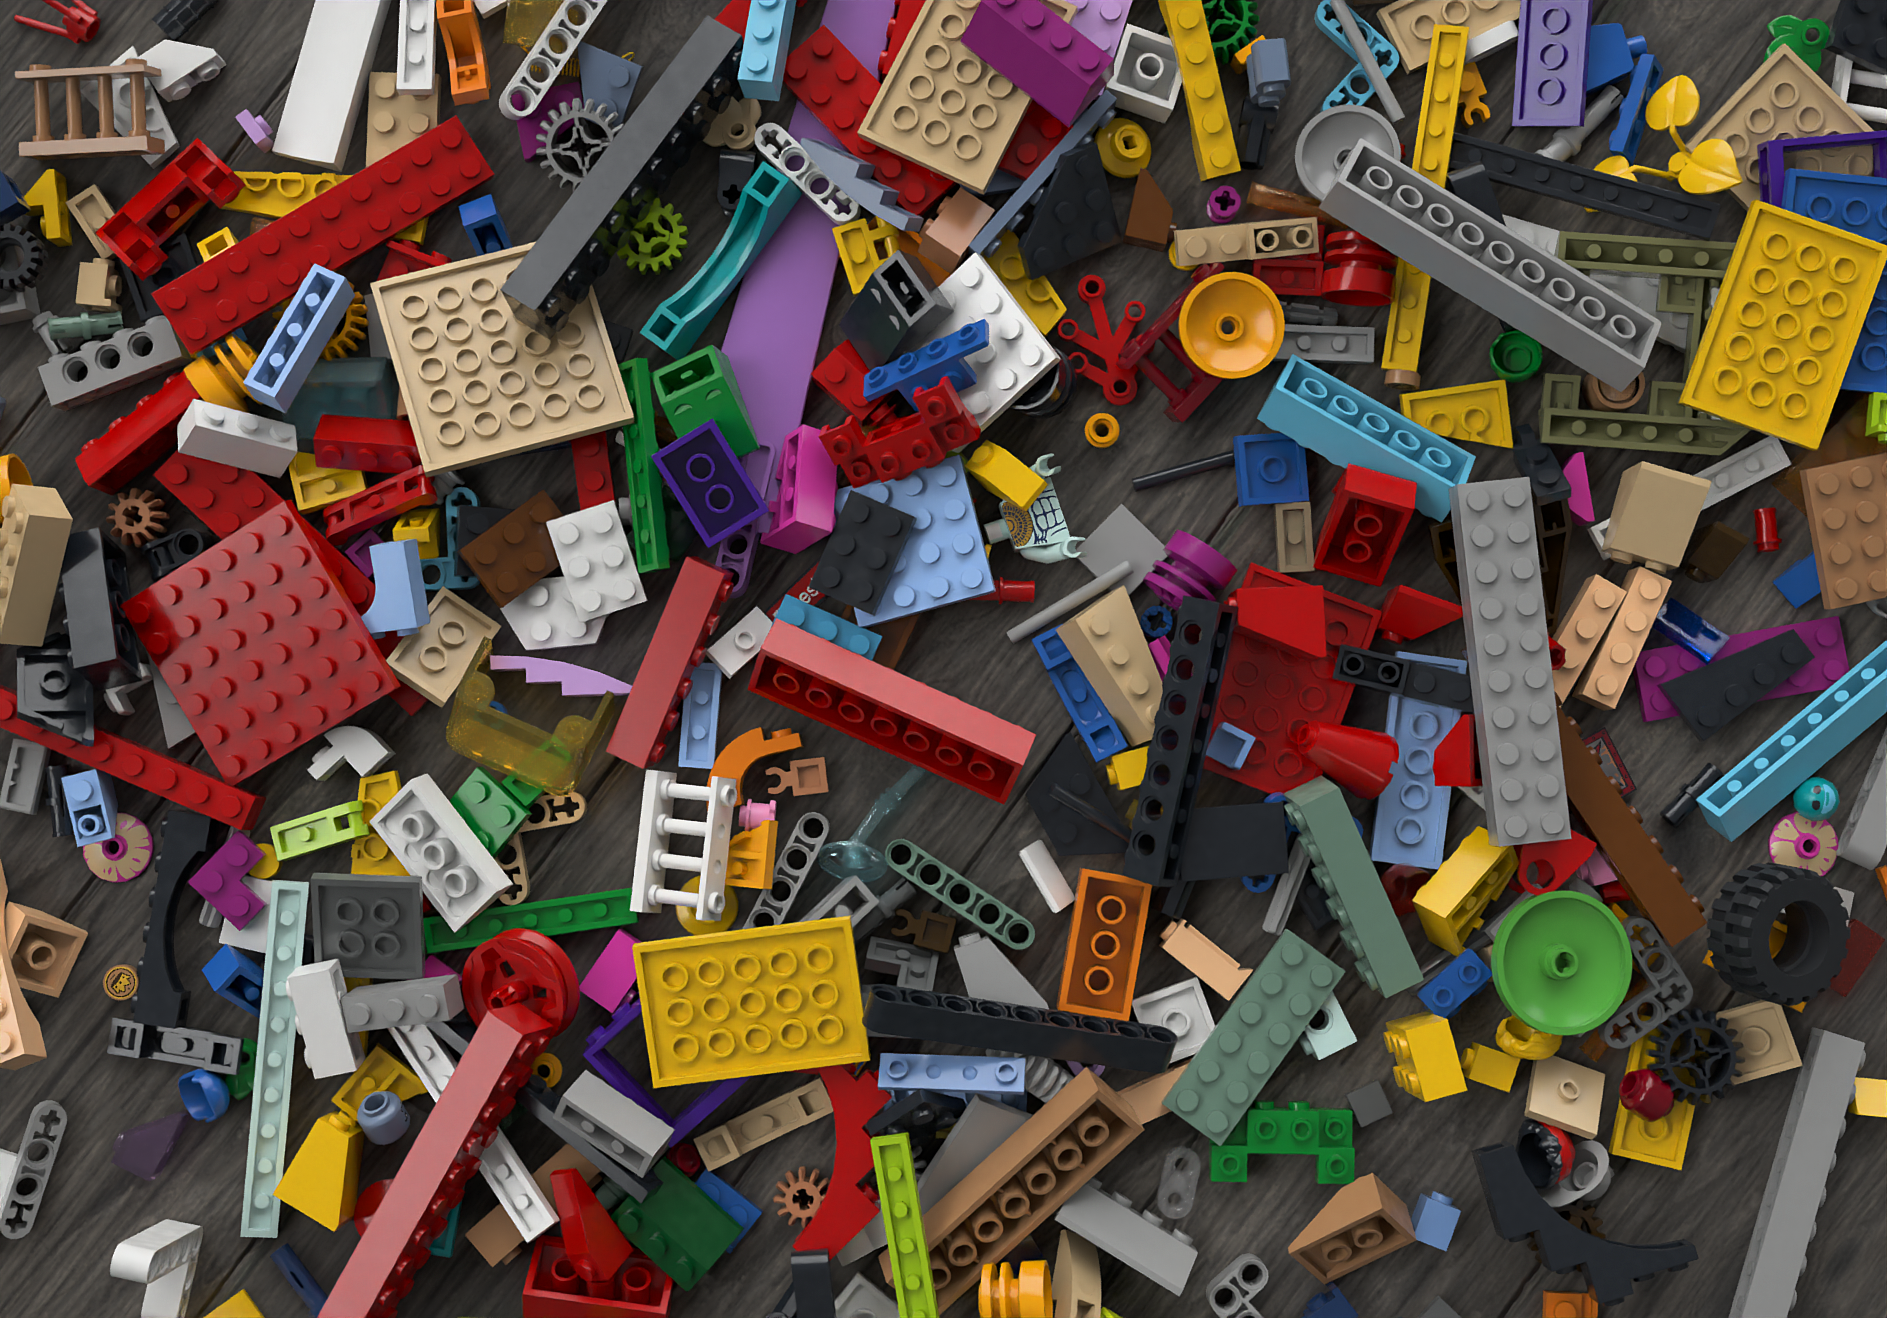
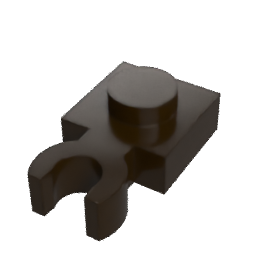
(931, 931)

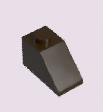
(1712, 552)

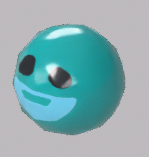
(1816, 799)

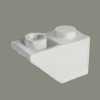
(181, 67)

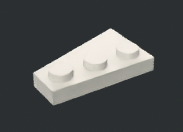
(155, 117)

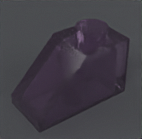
(149, 1146)

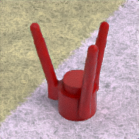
(79, 22)

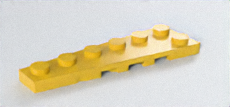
(281, 193)

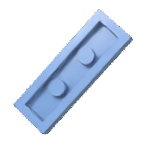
(701, 718)

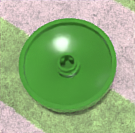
(1561, 962)

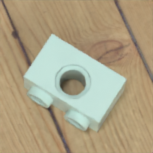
(1331, 1035)

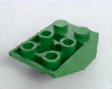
(705, 389)

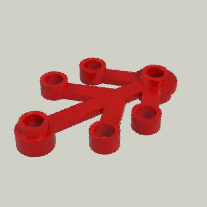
(1107, 346)

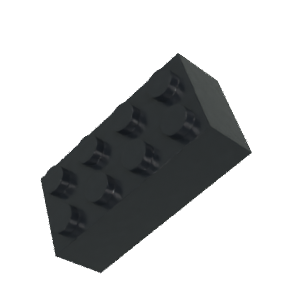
(99, 631)

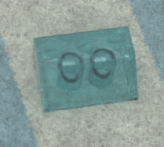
(342, 388)

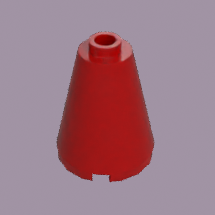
(1350, 755)

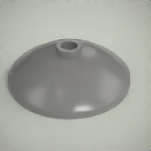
(1332, 137)

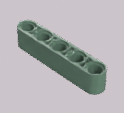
(972, 906)

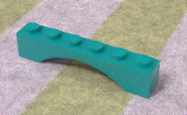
(758, 215)

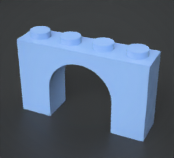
(400, 590)

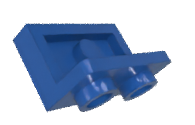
(1454, 984)

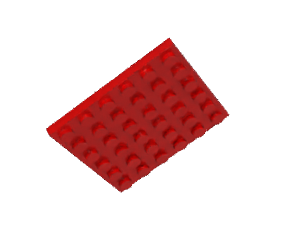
(260, 644)

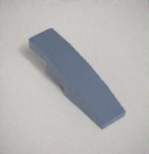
(854, 179)

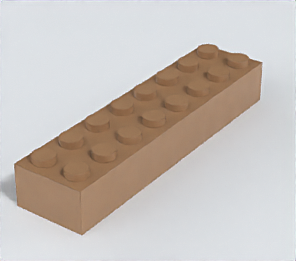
(1023, 1183)

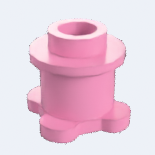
(754, 813)

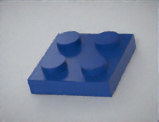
(1270, 469)

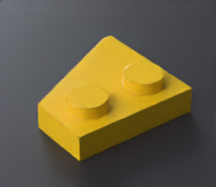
(321, 487)
(378, 1073)

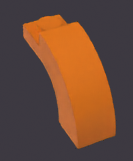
(464, 51)
(748, 749)

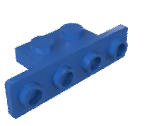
(930, 364)

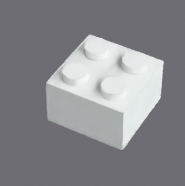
(1145, 74)

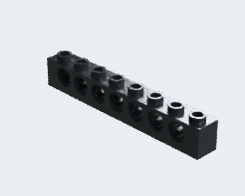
(1193, 729)

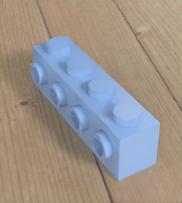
(299, 338)

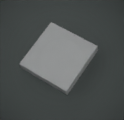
(1118, 540)

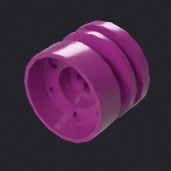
(1192, 570)

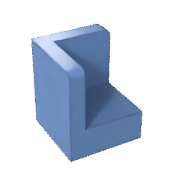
(1229, 745)

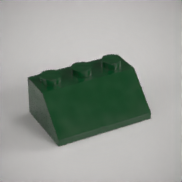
(678, 1226)

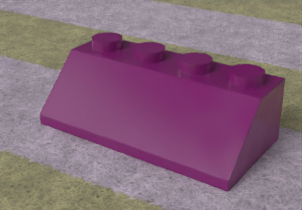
(1039, 55)

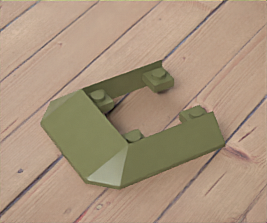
(1687, 284)

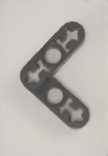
(1659, 985)

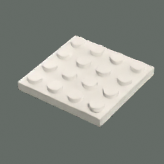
(1016, 348)

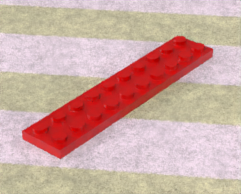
(324, 231)
(234, 497)

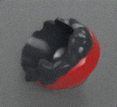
(1545, 1153)

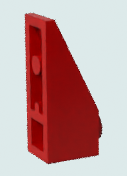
(587, 1229)

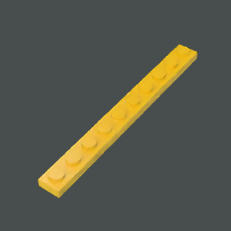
(1431, 161)

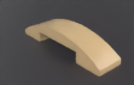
(764, 1123)

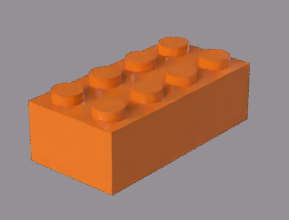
(1103, 945)

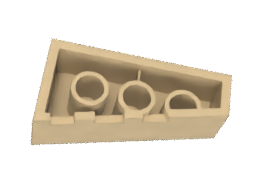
(1117, 662)

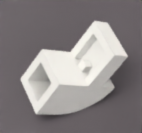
(353, 744)

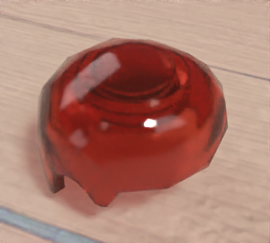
(1401, 885)

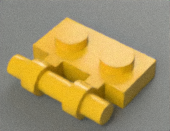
(858, 249)

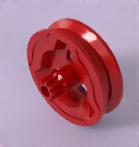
(537, 966)

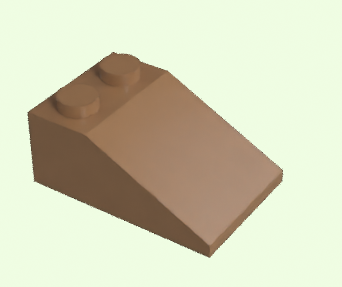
(1353, 1230)

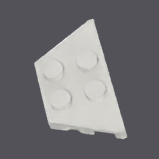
(547, 618)

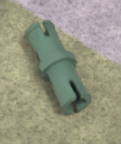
(84, 325)

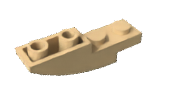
(1246, 241)
(1076, 1278)

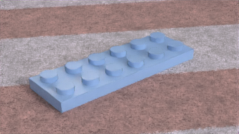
(1411, 809)

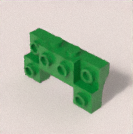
(1288, 1131)

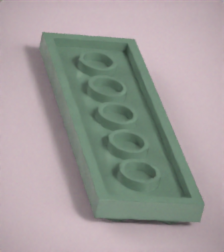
(1253, 1037)

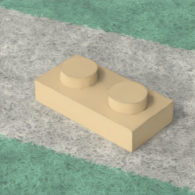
(91, 213)

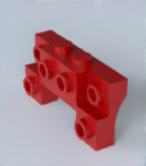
(166, 205)
(906, 443)

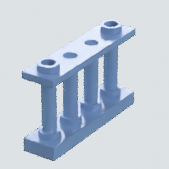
(954, 1076)

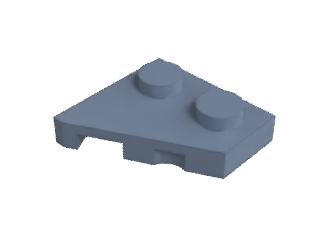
(607, 80)

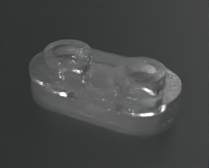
(1178, 1181)

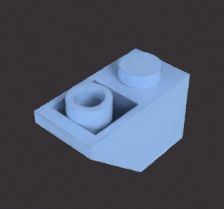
(91, 806)

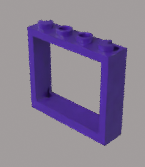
(1772, 161)
(630, 1088)

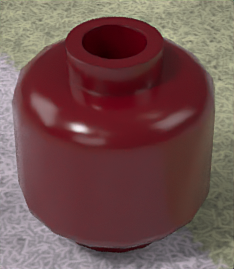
(1646, 1095)

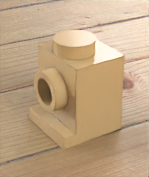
(99, 286)

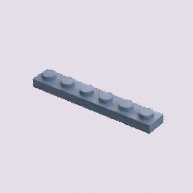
(1011, 215)

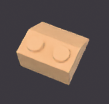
(41, 948)

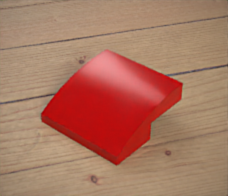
(1292, 273)

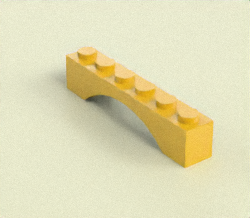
(1205, 101)

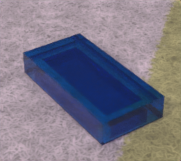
(1690, 631)

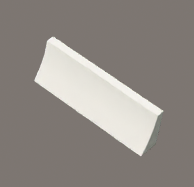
(330, 81)

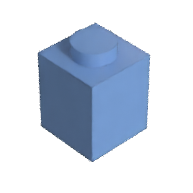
(1435, 1219)

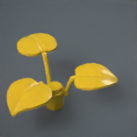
(1705, 171)

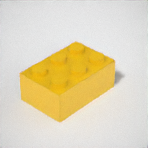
(1425, 1056)

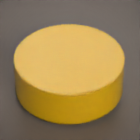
(268, 865)

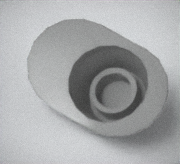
(1587, 1178)

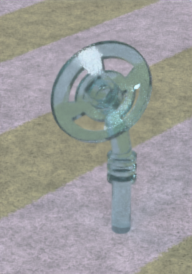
(854, 851)

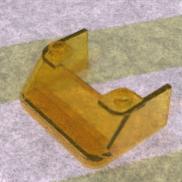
(515, 747)

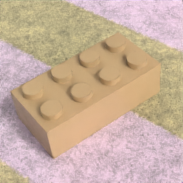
(30, 561)

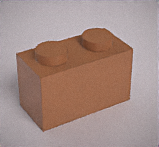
(957, 225)

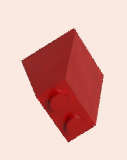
(1283, 618)

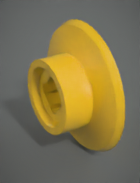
(1114, 156)
(687, 915)

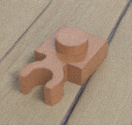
(805, 777)

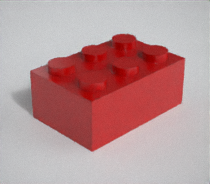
(1365, 524)

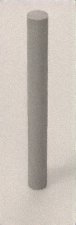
(1367, 60)
(1070, 602)

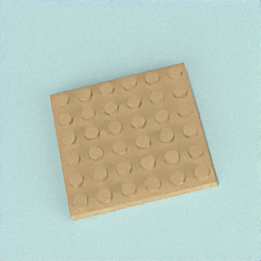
(481, 378)

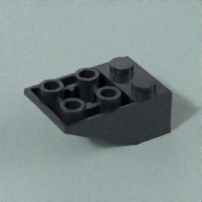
(894, 310)

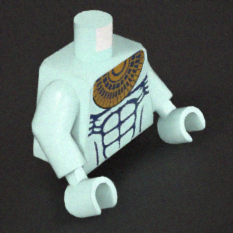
(1039, 531)

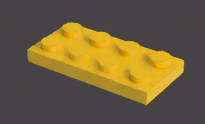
(1664, 1139)

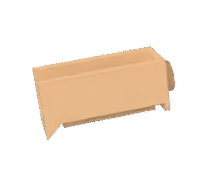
(1203, 958)

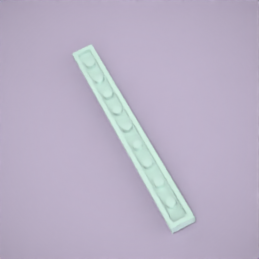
(273, 1060)

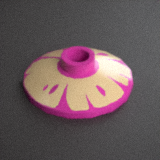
(1787, 842)
(133, 854)

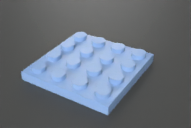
(945, 550)

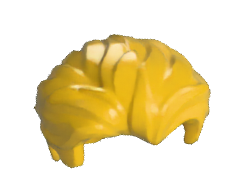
(1526, 1042)

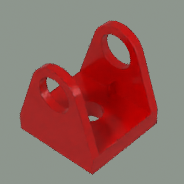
(1552, 859)

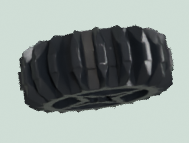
(1725, 1051)

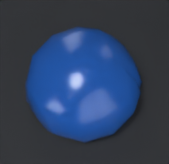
(204, 1094)

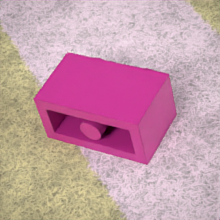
(613, 973)

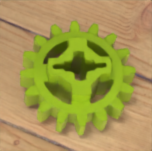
(664, 240)

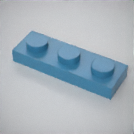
(828, 627)

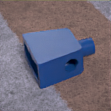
(1611, 56)

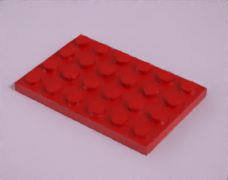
(1279, 693)

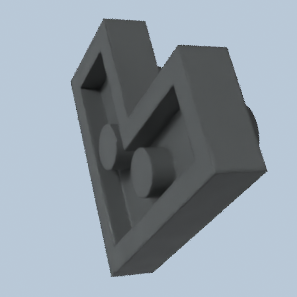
(912, 963)

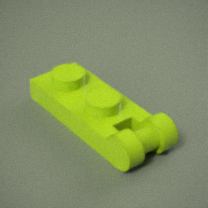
(318, 831)

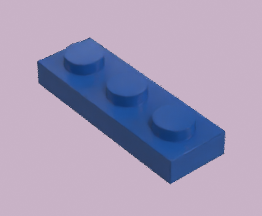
(1632, 122)

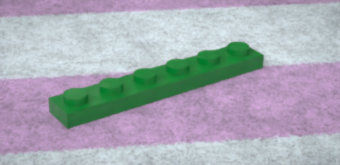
(643, 473)
(544, 916)

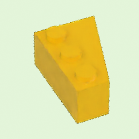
(1462, 889)

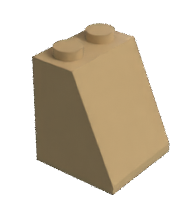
(1654, 516)

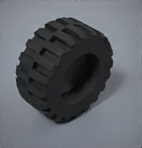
(1813, 938)

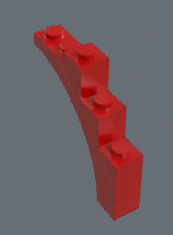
(847, 1203)

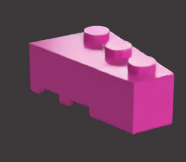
(805, 493)

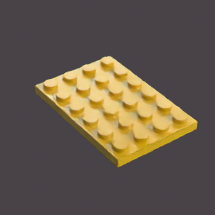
(1784, 325)
(751, 1001)

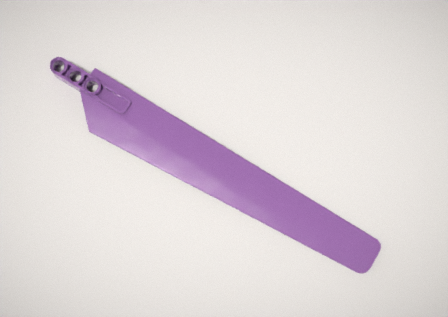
(787, 295)

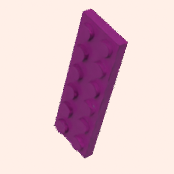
(1666, 663)

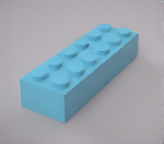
(1361, 431)

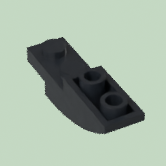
(1404, 679)

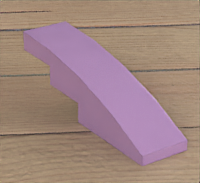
(574, 679)

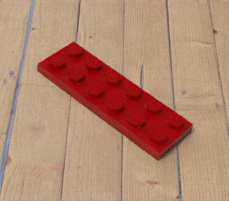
(839, 95)

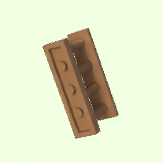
(106, 141)

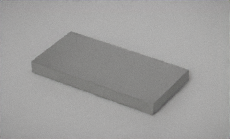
(973, 1138)

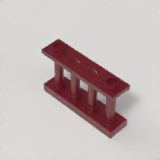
(1181, 401)

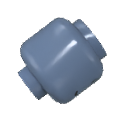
(383, 1117)

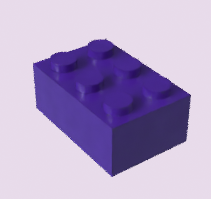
(710, 483)

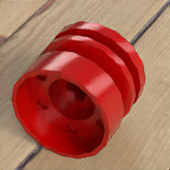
(1360, 271)

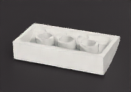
(442, 849)

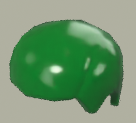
(1515, 356)

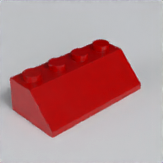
(138, 438)
(557, 1291)

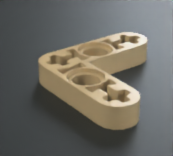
(516, 841)

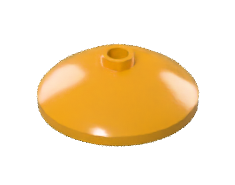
(1250, 310)

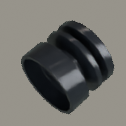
(1053, 392)

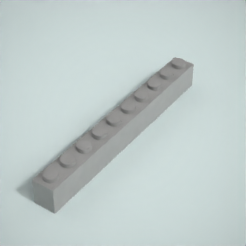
(1798, 1176)

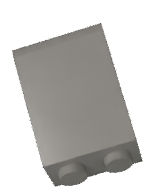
(992, 975)

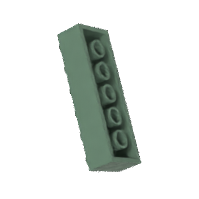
(1353, 887)

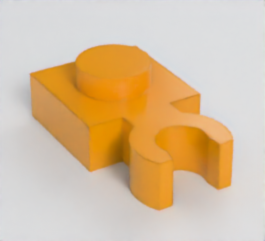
(1471, 91)

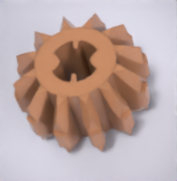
(145, 506)
(794, 1205)

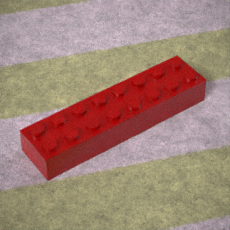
(890, 711)

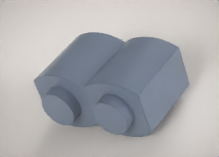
(1268, 71)

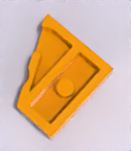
(752, 857)

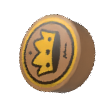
(1402, 379)
(121, 982)

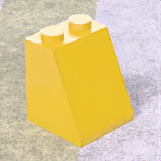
(326, 1171)

